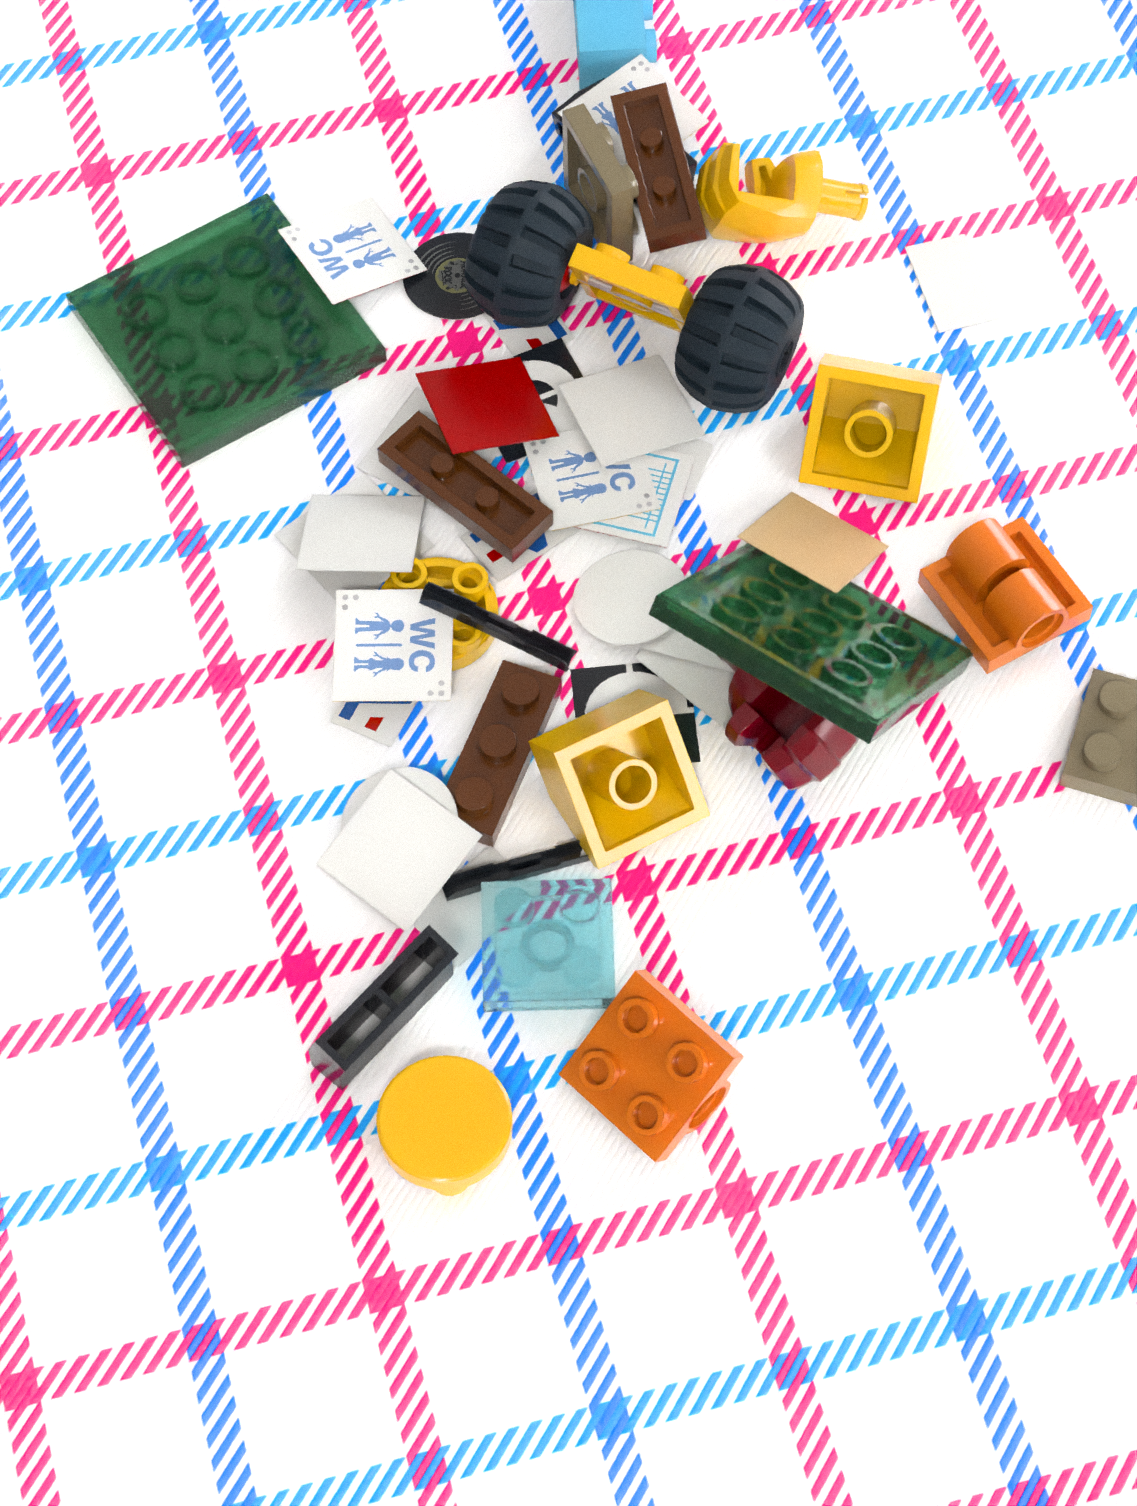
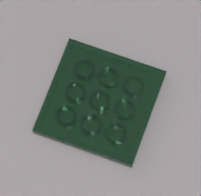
(223, 331)
(827, 650)

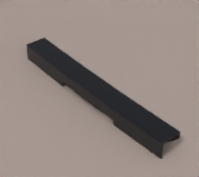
(496, 626)
(514, 869)

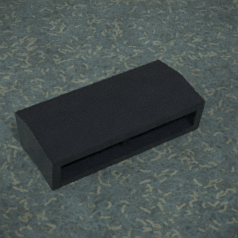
(376, 1000)

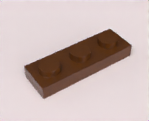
(660, 167)
(466, 487)
(498, 747)

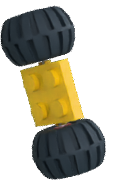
(538, 250)

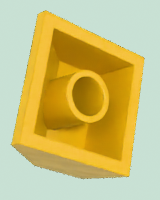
(870, 427)
(620, 776)

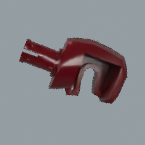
(791, 738)

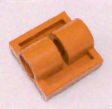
(1003, 591)
(652, 1066)

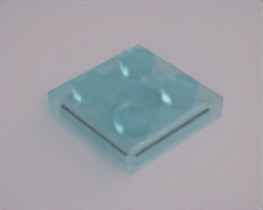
(547, 945)

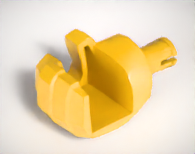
(778, 199)

